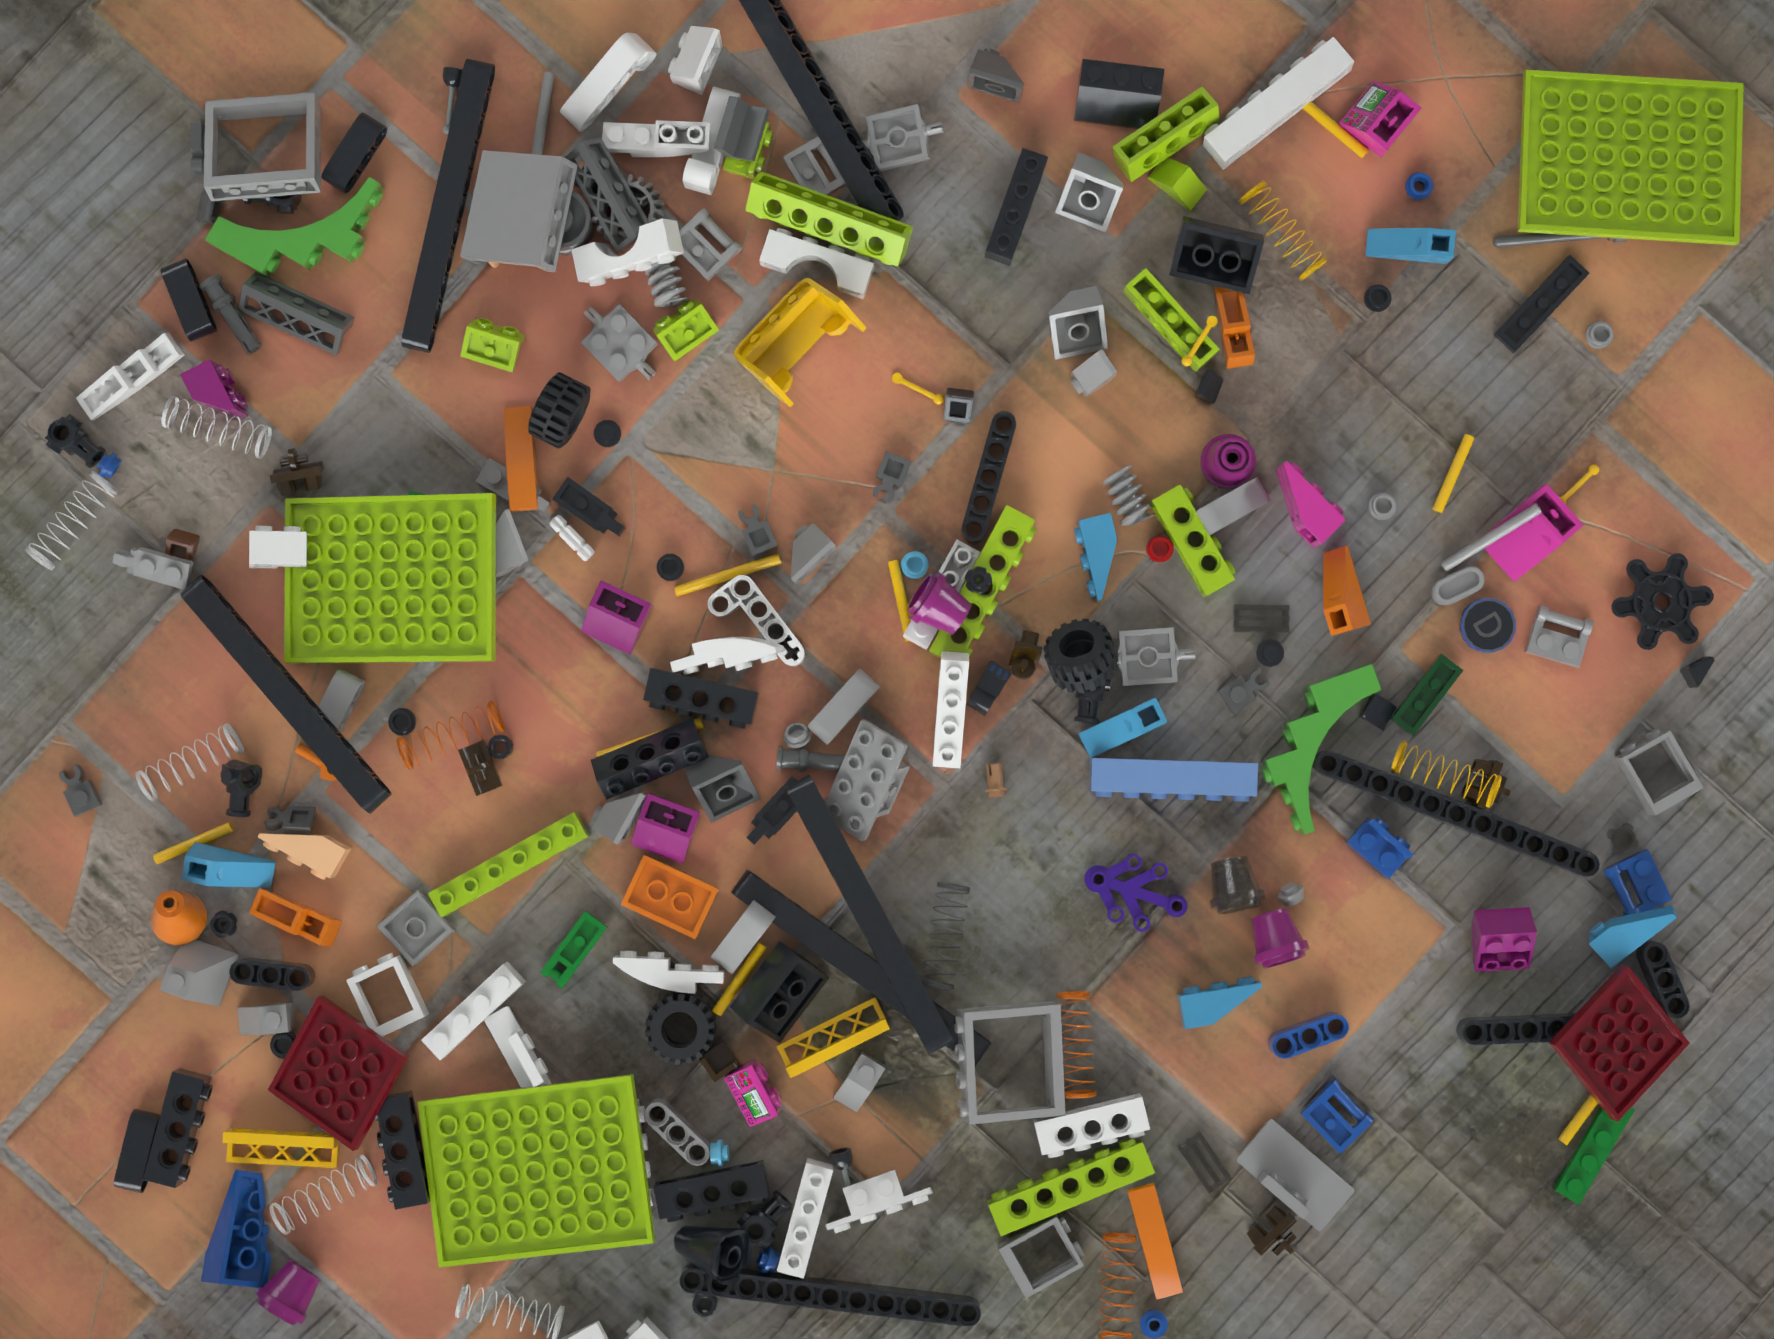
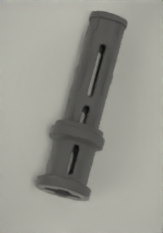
(225, 304)
(803, 759)

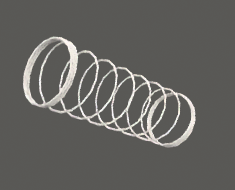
(175, 409)
(35, 554)
(226, 732)
(282, 1211)
(462, 1299)

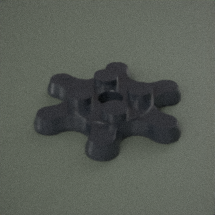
(1680, 601)

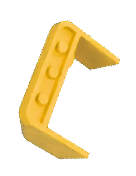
(790, 332)

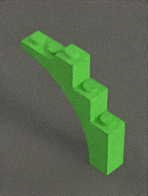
(303, 245)
(1293, 768)

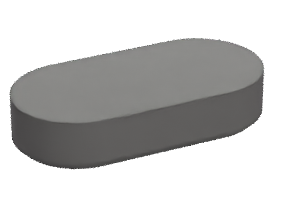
(1457, 585)

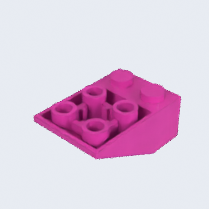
(1309, 511)
(1536, 538)

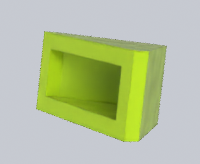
(1178, 182)

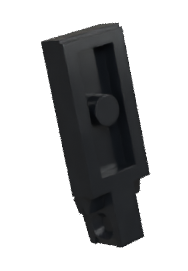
(587, 507)
(773, 815)

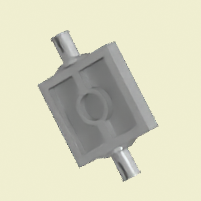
(899, 137)
(619, 343)
(1149, 656)

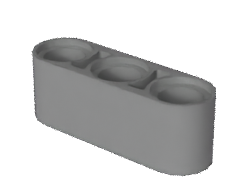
(1233, 506)
(341, 697)
(843, 706)
(742, 936)
(681, 1145)

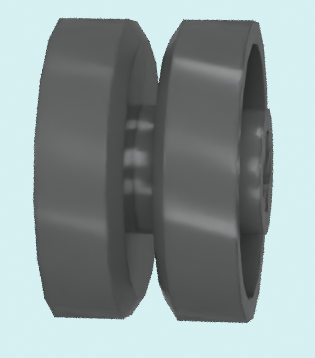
(578, 226)

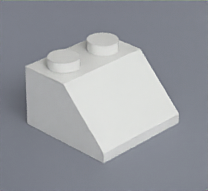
(696, 59)

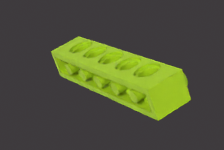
(843, 215)
(1009, 521)
(509, 864)
(1138, 1167)

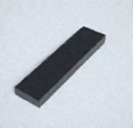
(1541, 303)

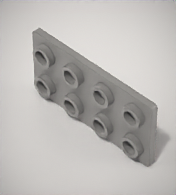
(867, 780)
(1295, 1175)

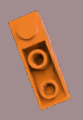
(1342, 594)

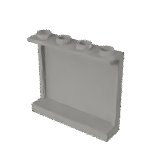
(519, 209)

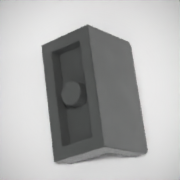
(741, 130)

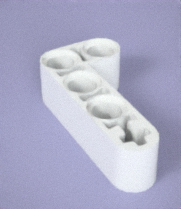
(606, 79)
(704, 167)
(762, 623)

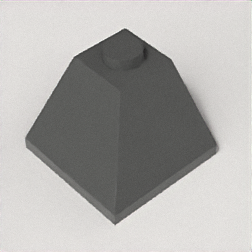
(995, 76)
(721, 786)

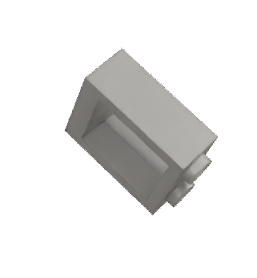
(1671, 797)
(1031, 1287)

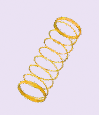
(1256, 190)
(1398, 763)

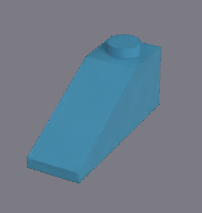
(1626, 933)

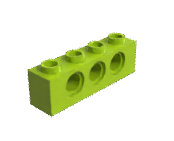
(1166, 134)
(1169, 318)
(1164, 509)

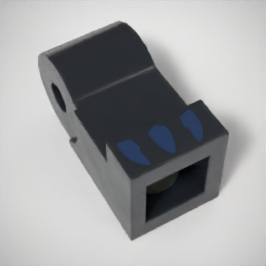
(988, 687)

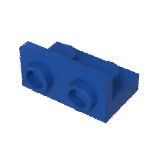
(1379, 846)

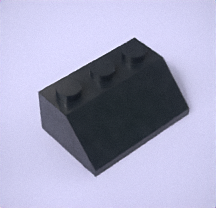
(1118, 94)
(1216, 255)
(779, 992)

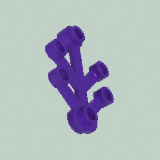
(1131, 890)

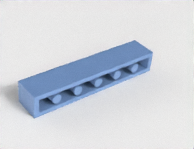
(1173, 777)

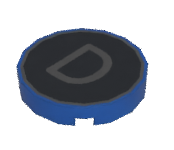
(1487, 625)

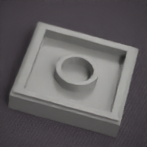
(416, 927)

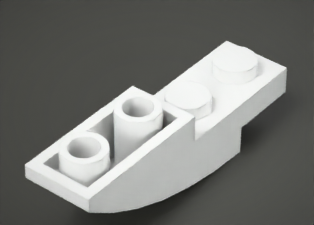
(657, 139)
(957, 563)
(728, 650)
(657, 972)

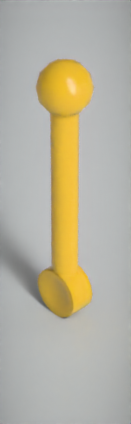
(1211, 322)
(897, 379)
(1593, 470)

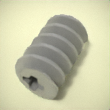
(665, 285)
(1127, 497)

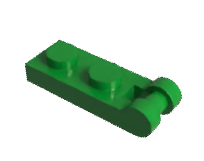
(574, 948)

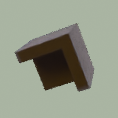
(719, 1061)

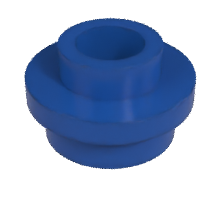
(1423, 179)
(109, 465)
(767, 1260)
(1152, 1315)

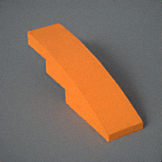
(520, 459)
(1154, 1240)

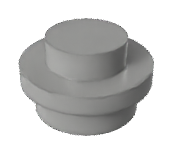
(1599, 335)
(1382, 506)
(797, 735)
(1291, 894)

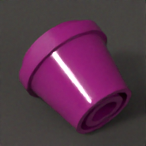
(1218, 469)
(938, 604)
(1277, 939)
(289, 1292)

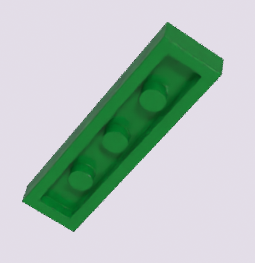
(1590, 1155)

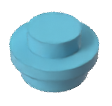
(914, 565)
(719, 1153)

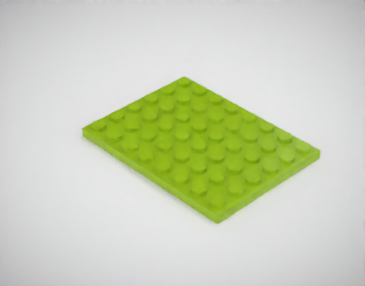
(1630, 157)
(393, 579)
(536, 1171)

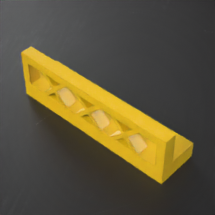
(837, 1047)
(279, 1139)

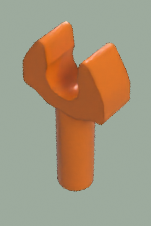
(308, 754)

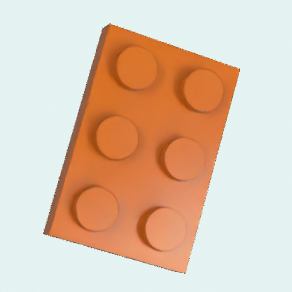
(669, 896)

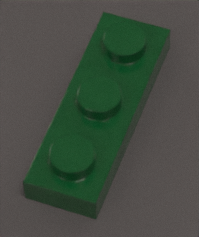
(1426, 694)

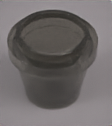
(1234, 886)

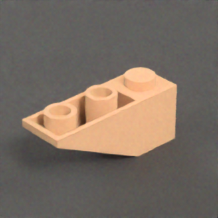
(318, 852)

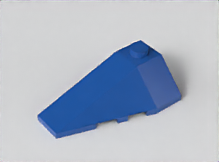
(238, 1243)

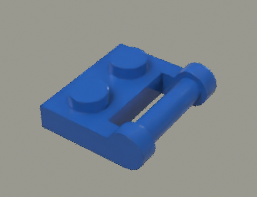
(1644, 879)
(1330, 1122)

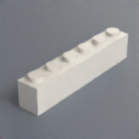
(1278, 102)

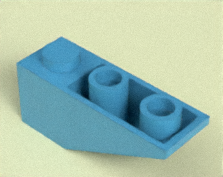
(1411, 244)
(1098, 544)
(1123, 727)
(226, 868)
(1211, 1004)

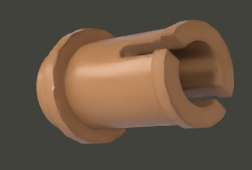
(995, 780)

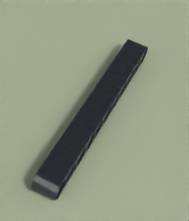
(822, 107)
(448, 205)
(286, 694)
(1468, 816)
(869, 914)
(836, 949)
(842, 1302)

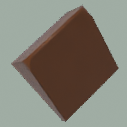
(182, 544)

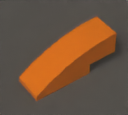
(1234, 328)
(295, 917)

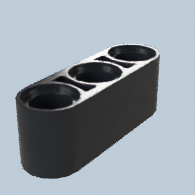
(354, 153)
(188, 300)
(259, 978)
(1672, 988)
(136, 1151)

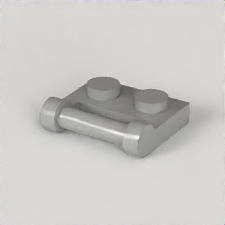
(809, 173)
(700, 251)
(1556, 645)

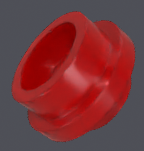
(1159, 548)

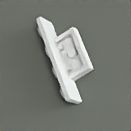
(517, 1049)
(875, 1196)

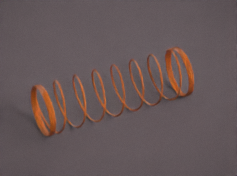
(490, 706)
(1076, 995)
(1110, 1237)

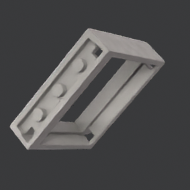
(266, 183)
(1052, 1059)

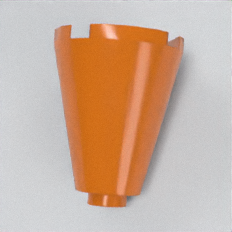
(178, 917)

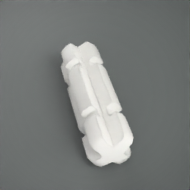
(571, 537)

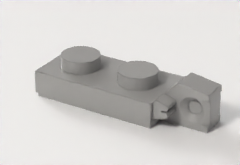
(495, 479)
(155, 566)

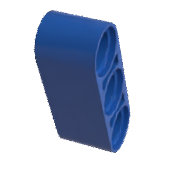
(1321, 1037)

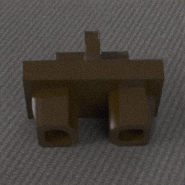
(309, 472)
(1025, 655)
(480, 767)
(1489, 767)
(1282, 1224)

